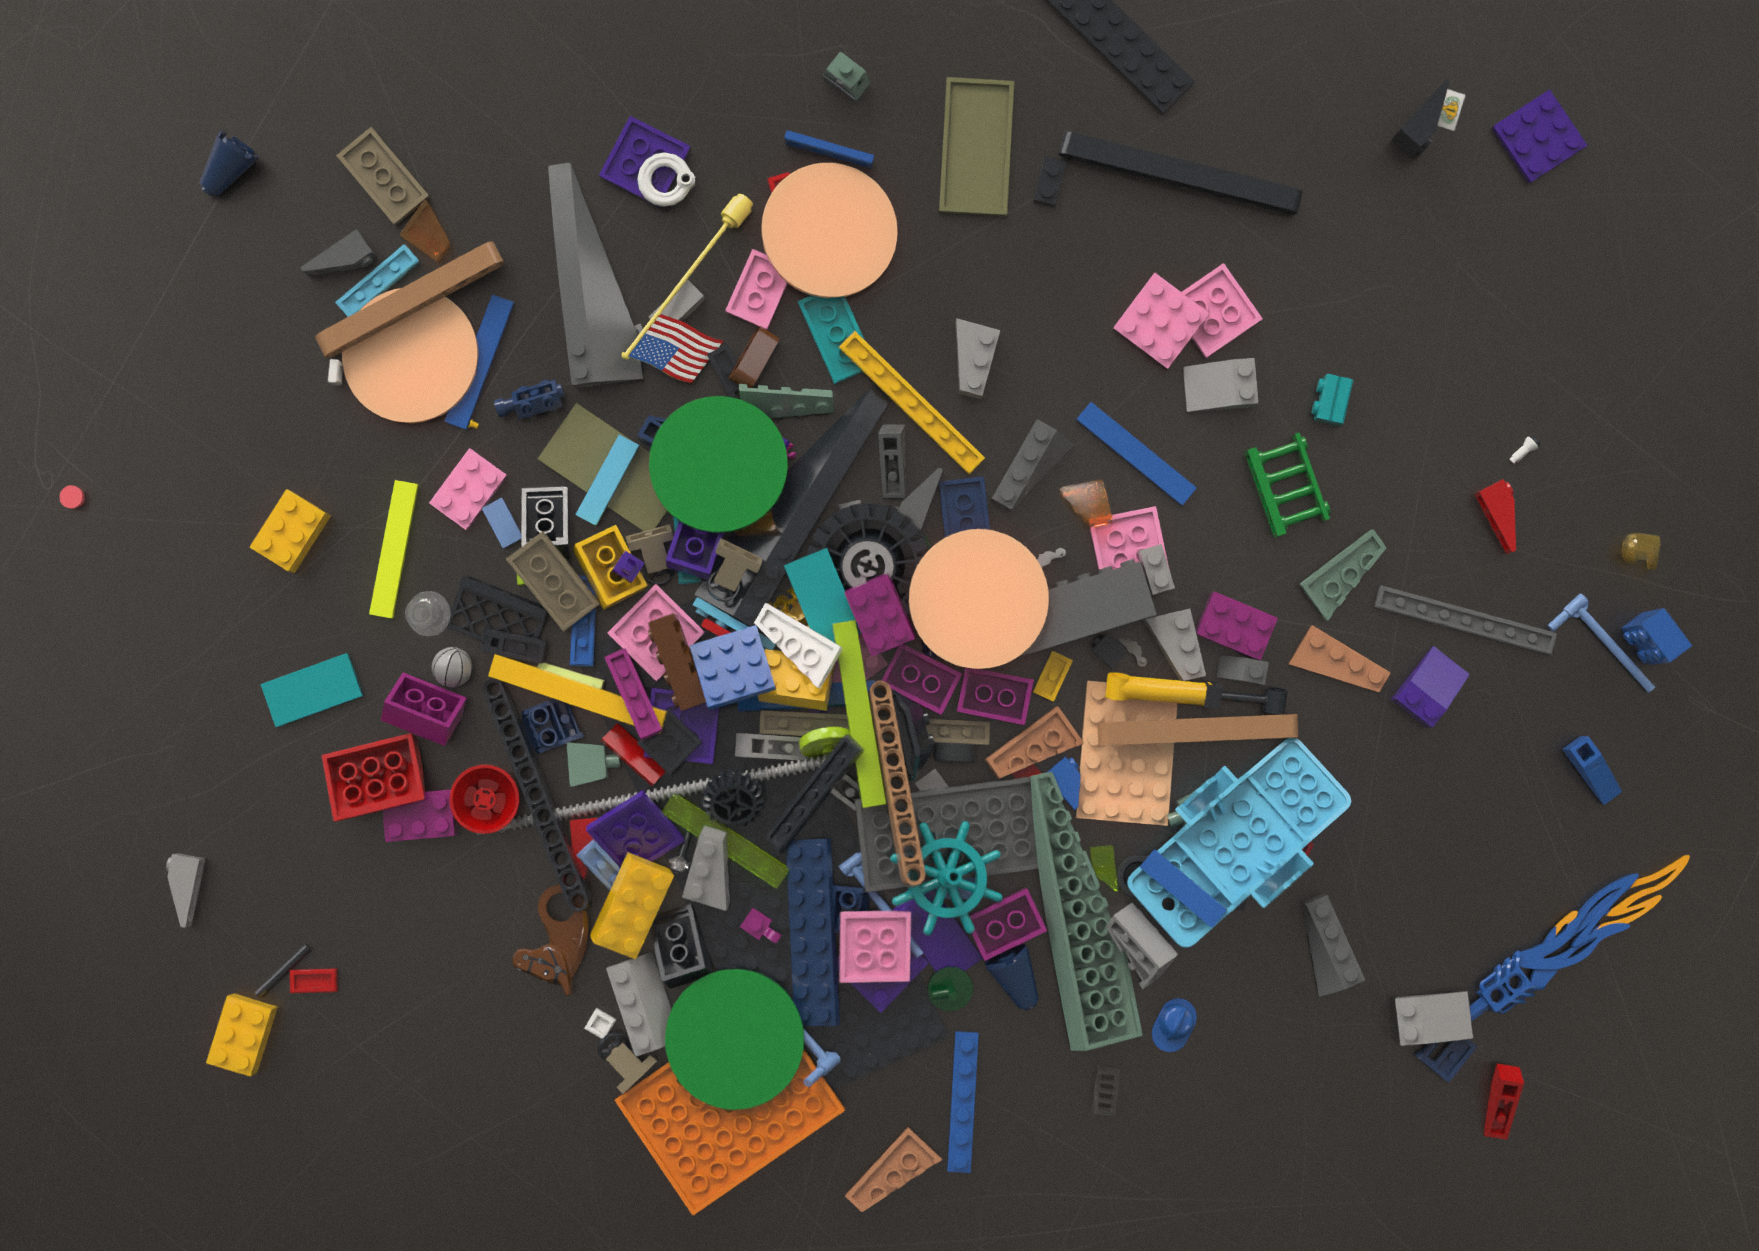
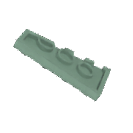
(788, 402)
(1337, 577)

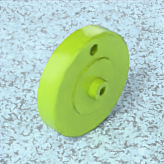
(821, 741)

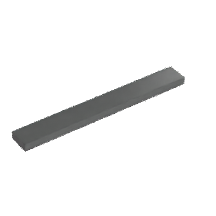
(1465, 620)

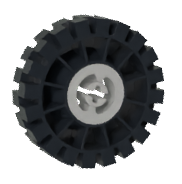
(879, 530)

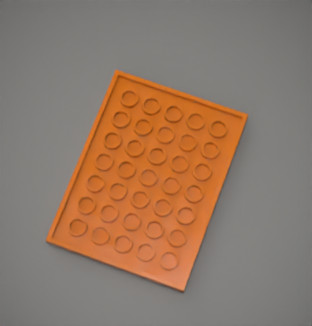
(716, 1148)

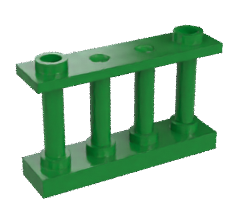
(1265, 480)

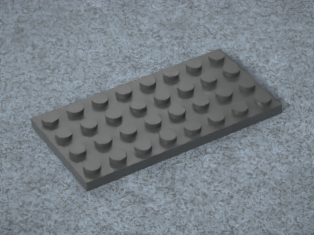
(998, 820)

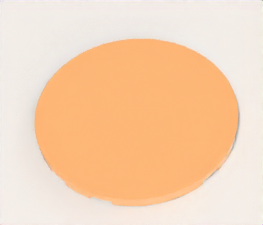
(829, 230)
(415, 365)
(978, 598)

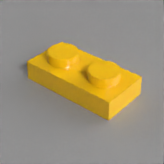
(1052, 676)

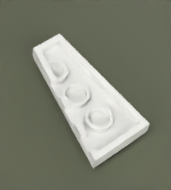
(805, 647)

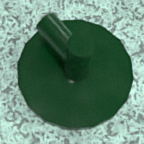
(950, 988)

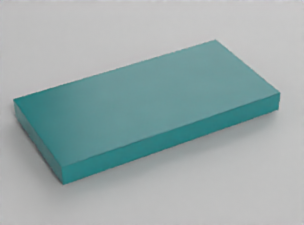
(830, 326)
(820, 592)
(312, 690)

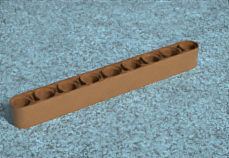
(409, 299)
(1197, 729)
(893, 795)

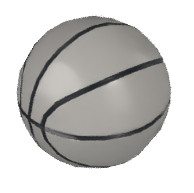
(452, 667)

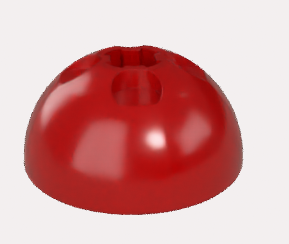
(468, 795)

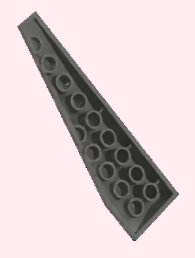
(591, 300)

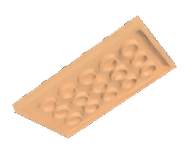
(1124, 780)

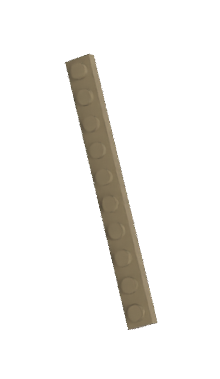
(801, 723)

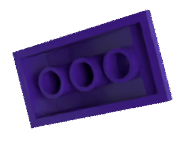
(947, 943)

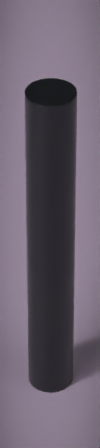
(282, 971)

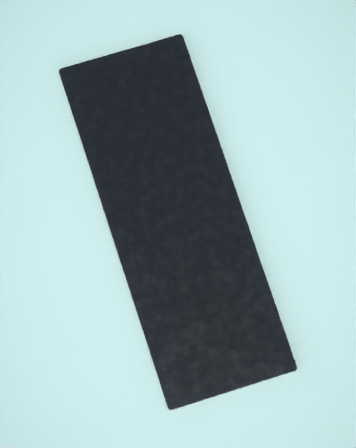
(865, 1036)

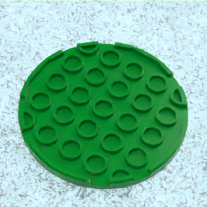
(718, 464)
(734, 1039)

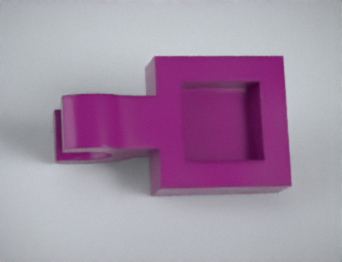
(758, 925)

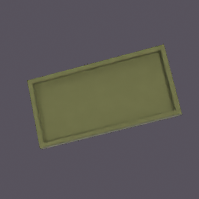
(976, 146)
(579, 453)

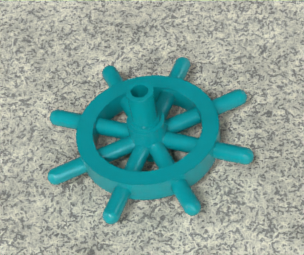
(949, 878)

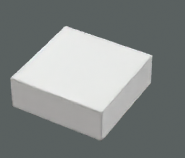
(335, 372)
(600, 1023)

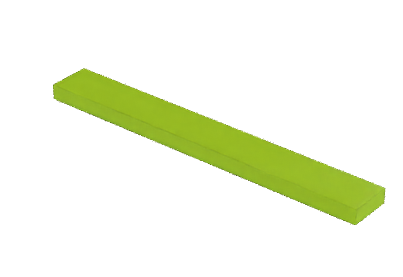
(859, 713)

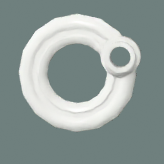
(680, 190)

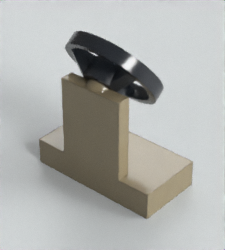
(653, 551)
(732, 569)
(624, 1060)

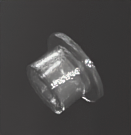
(428, 613)

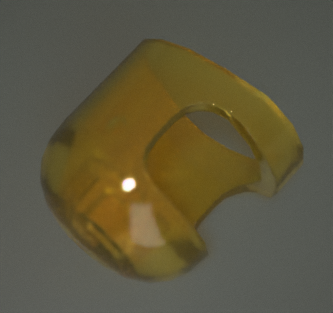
(1643, 547)

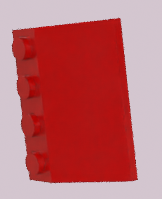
(374, 777)

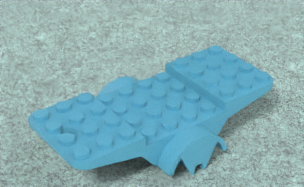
(1245, 836)

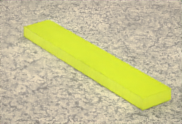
(394, 549)

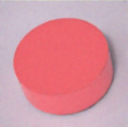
(72, 497)

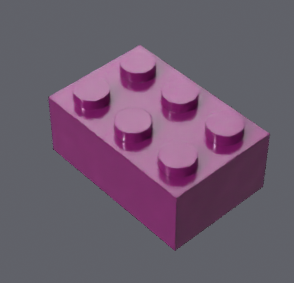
(880, 614)
(1235, 626)
(921, 679)
(995, 695)
(423, 709)
(421, 819)
(1006, 924)

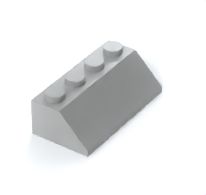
(641, 1001)

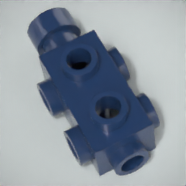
(535, 402)

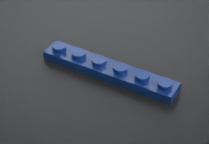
(962, 1102)

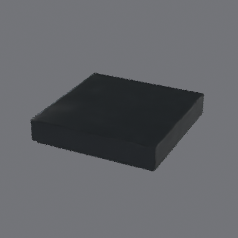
(672, 745)

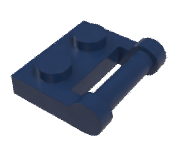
(1449, 1059)

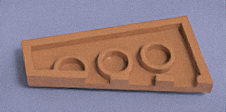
(1333, 659)
(1039, 741)
(896, 1166)

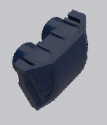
(550, 725)
(848, 900)

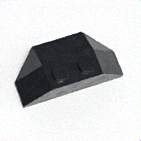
(913, 734)

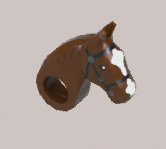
(567, 946)

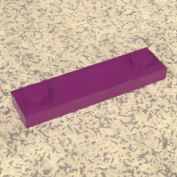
(633, 694)

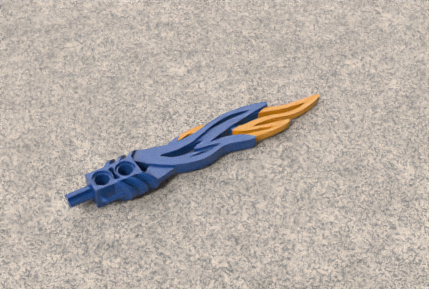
(1581, 922)

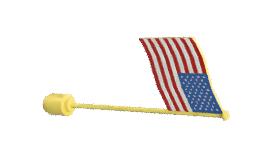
(672, 343)

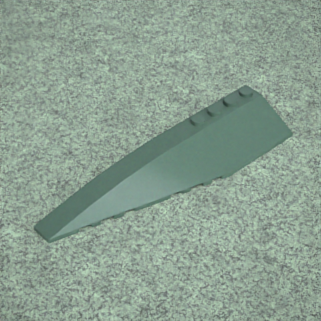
(1088, 965)

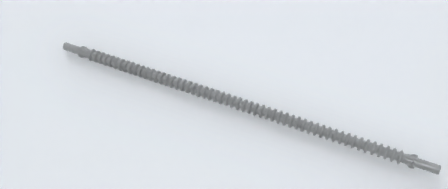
(663, 793)

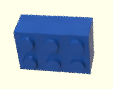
(1655, 637)

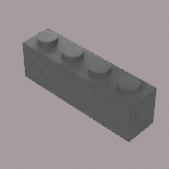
(1036, 457)
(1330, 950)

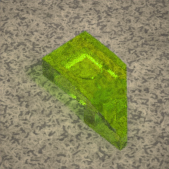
(1104, 864)

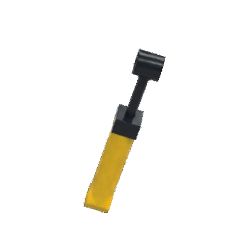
(1208, 693)

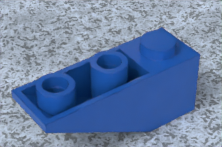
(1592, 768)

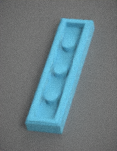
(378, 280)
(607, 480)

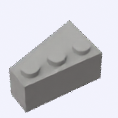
(975, 354)
(1178, 642)
(709, 870)
(1142, 944)

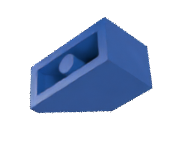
(1068, 780)

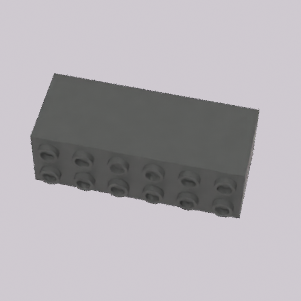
(1094, 605)

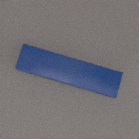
(829, 149)
(583, 637)
(1183, 888)

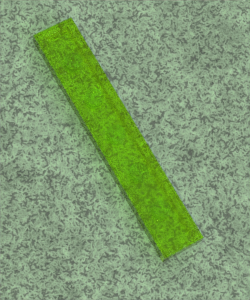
(738, 848)

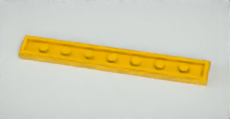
(911, 402)
(564, 689)

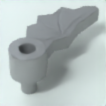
(1048, 556)
(1133, 648)

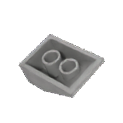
(1221, 385)
(1433, 1018)

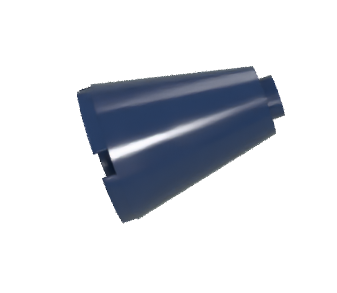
(226, 163)
(1015, 975)

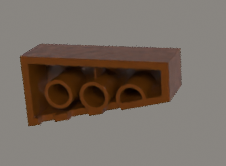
(677, 661)

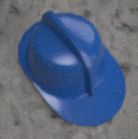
(1174, 1025)

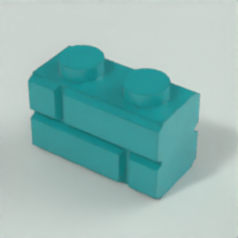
(1332, 400)

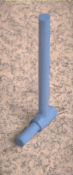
(1578, 608)
(853, 867)
(826, 1061)

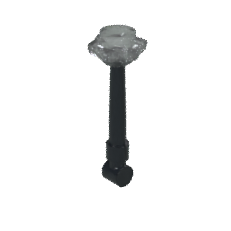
(679, 862)

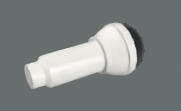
(1530, 444)

